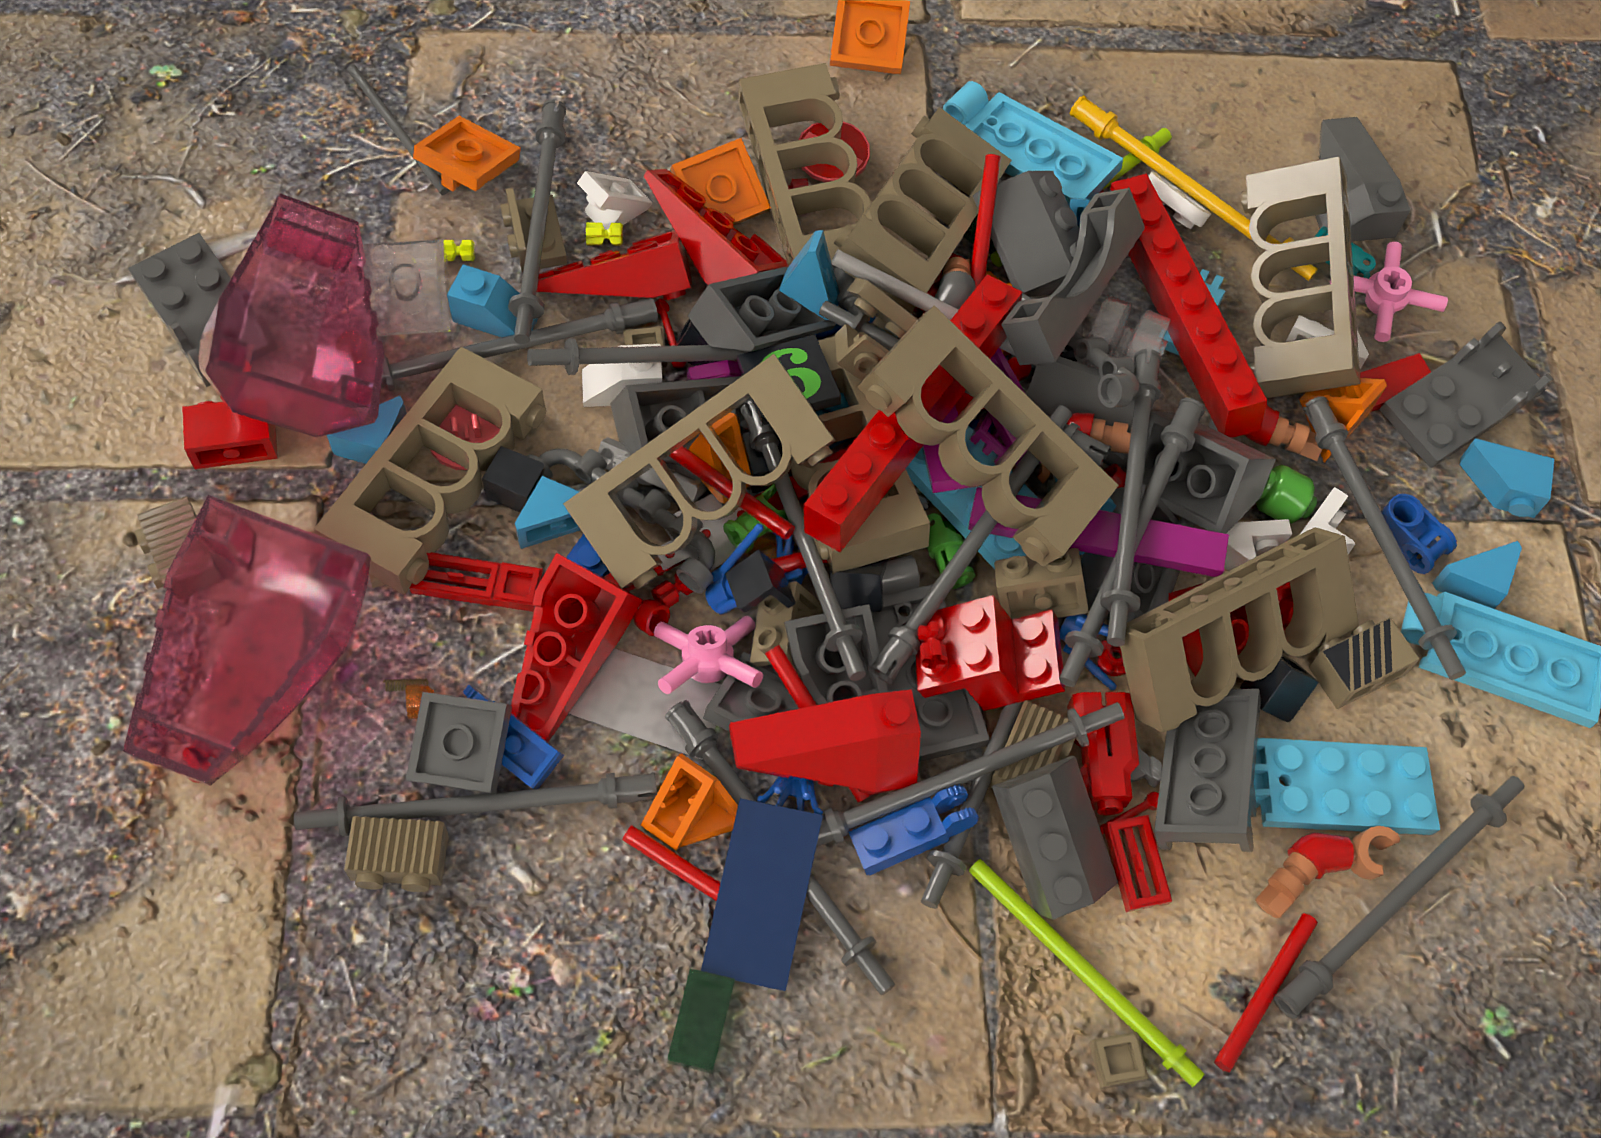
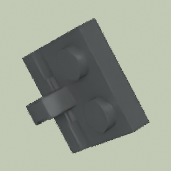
(740, 701)
(459, 742)

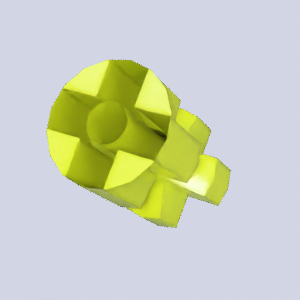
(597, 234)
(465, 250)

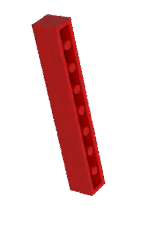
(1196, 322)
(883, 448)

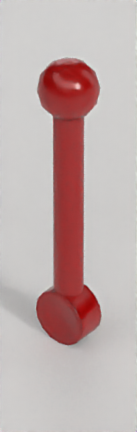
(662, 309)
(1150, 802)

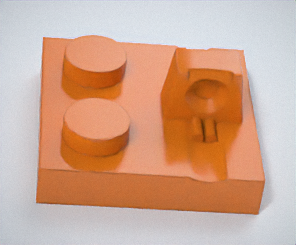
(870, 35)
(466, 154)
(725, 180)

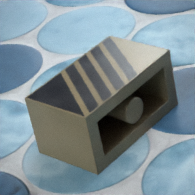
(1362, 662)

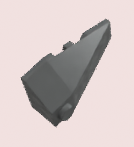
(1374, 190)
(650, 409)
(824, 669)

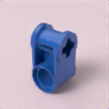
(1418, 532)

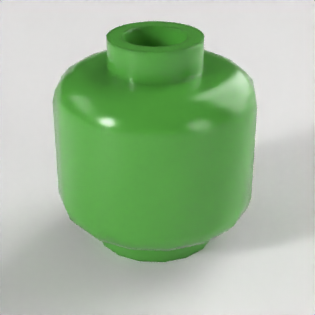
(1287, 495)

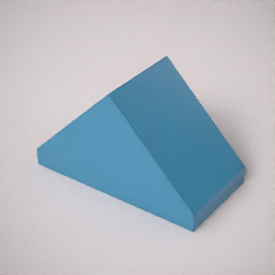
(811, 275)
(362, 442)
(545, 515)
(1481, 577)

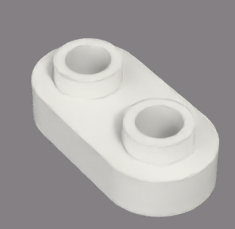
(1187, 209)

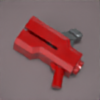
(1113, 755)

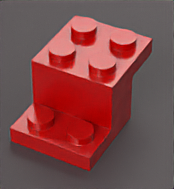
(995, 655)

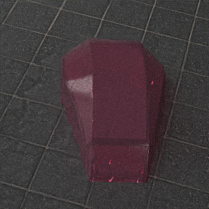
(298, 326)
(241, 638)

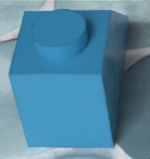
(482, 302)
(1509, 477)

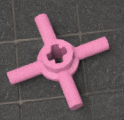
(1391, 292)
(707, 654)

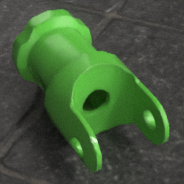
(738, 529)
(943, 546)

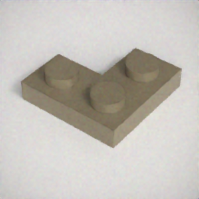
(888, 314)

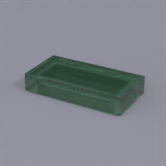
(701, 1021)

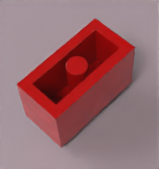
(222, 438)

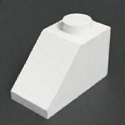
(606, 381)

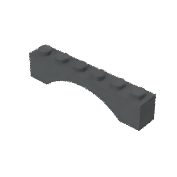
(1107, 233)

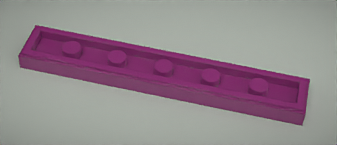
(1161, 545)

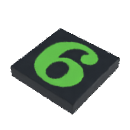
(806, 366)

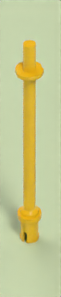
(1107, 126)

